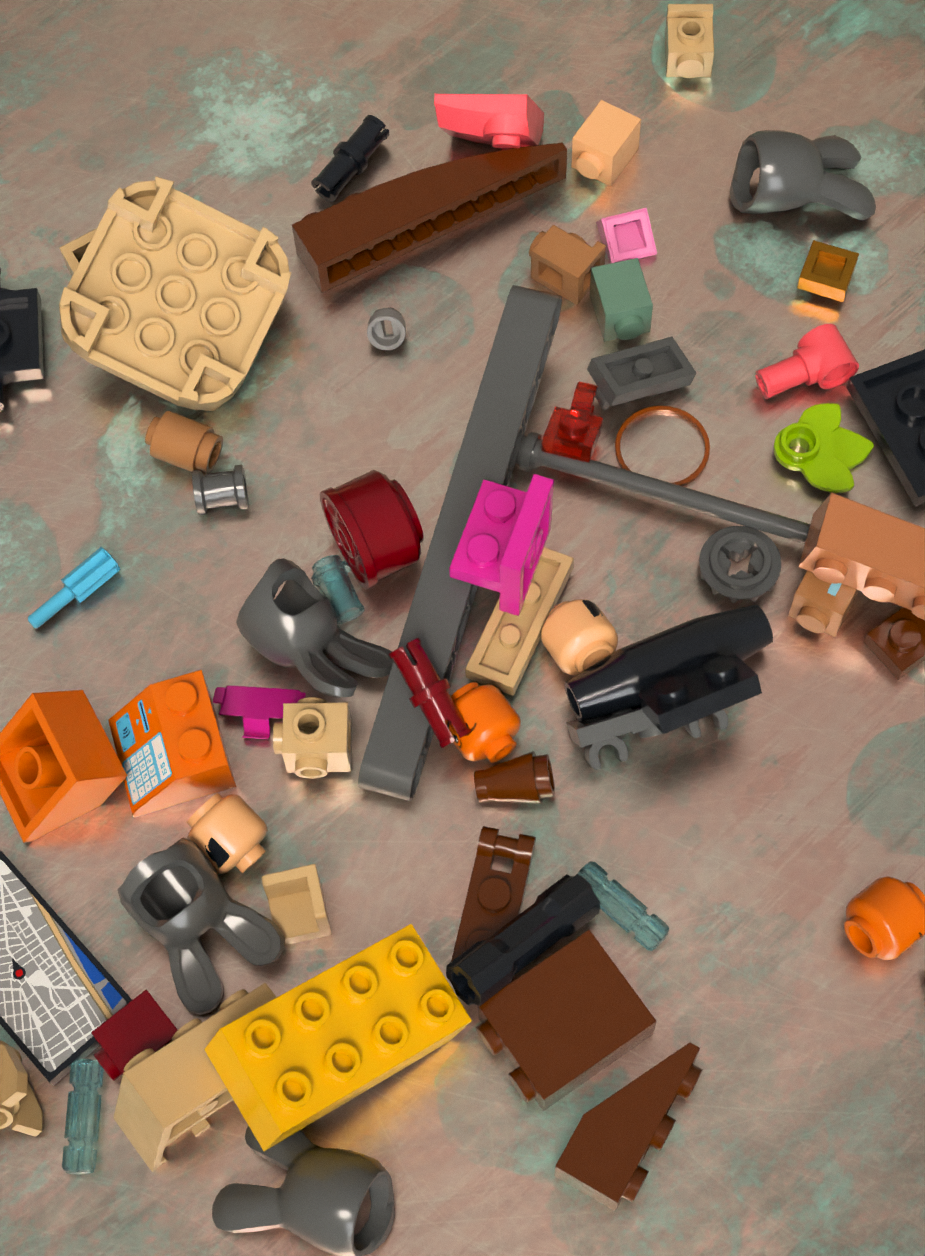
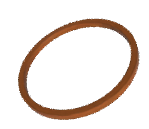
(668, 409)

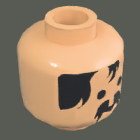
(578, 635)
(228, 833)

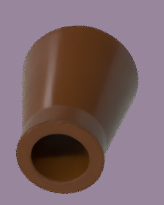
(516, 780)

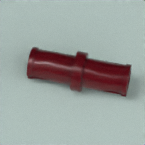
(429, 692)

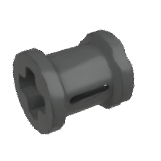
(220, 489)

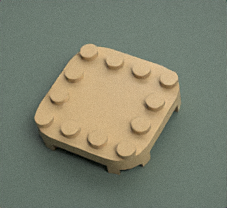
(174, 295)

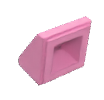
(627, 236)

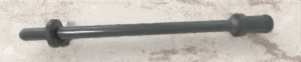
(532, 457)

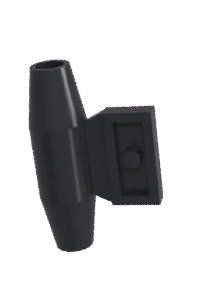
(677, 671)

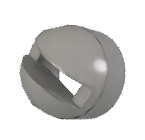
(376, 329)

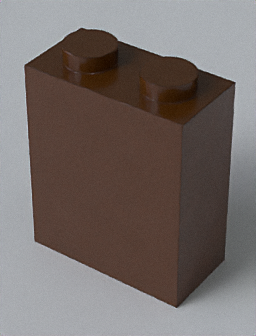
(564, 1021)

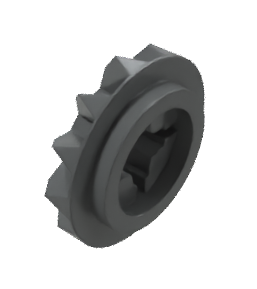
(737, 543)

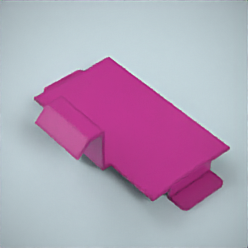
(255, 706)

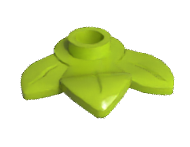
(828, 448)

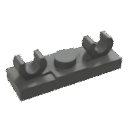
(604, 731)

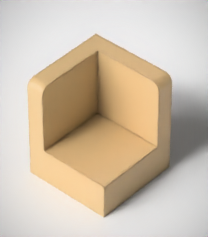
(297, 903)

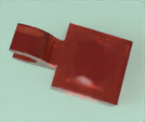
(576, 430)

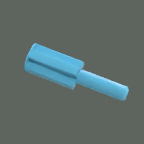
(78, 584)

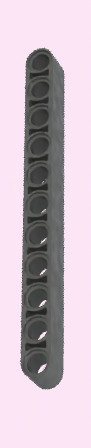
(442, 603)

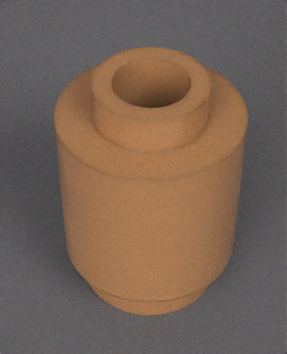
(183, 442)

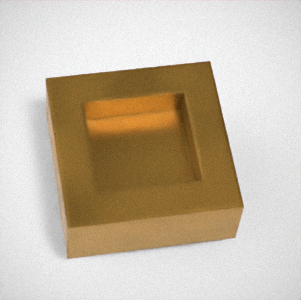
(827, 270)

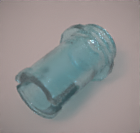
(336, 586)

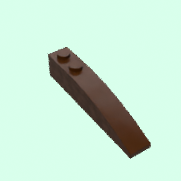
(418, 209)

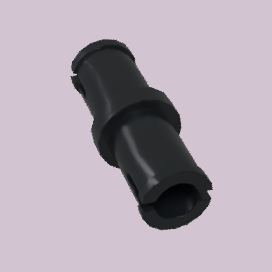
(350, 158)

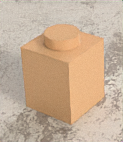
(605, 143)

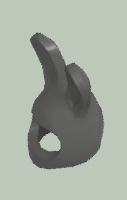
(795, 175)
(303, 632)
(178, 900)
(316, 1198)

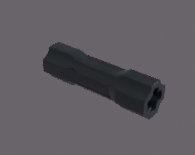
(494, 961)

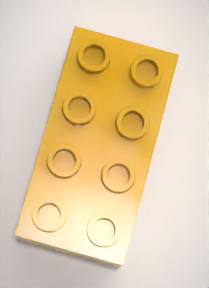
(336, 1036)

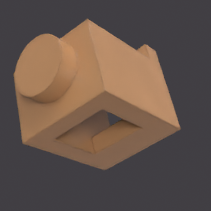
(564, 262)

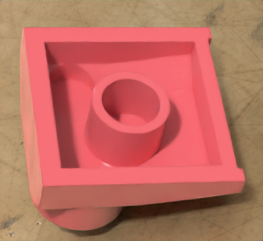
(491, 119)

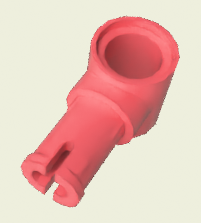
(819, 359)

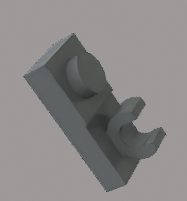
(640, 372)

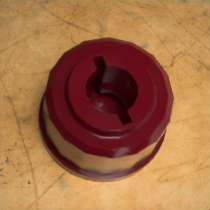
(373, 526)

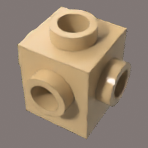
(314, 737)

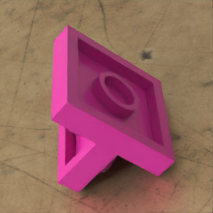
(505, 540)

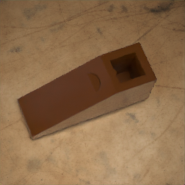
(616, 1134)

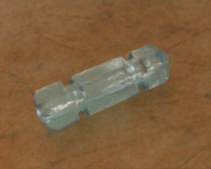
(625, 907)
(82, 1117)

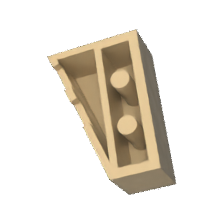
(178, 1085)

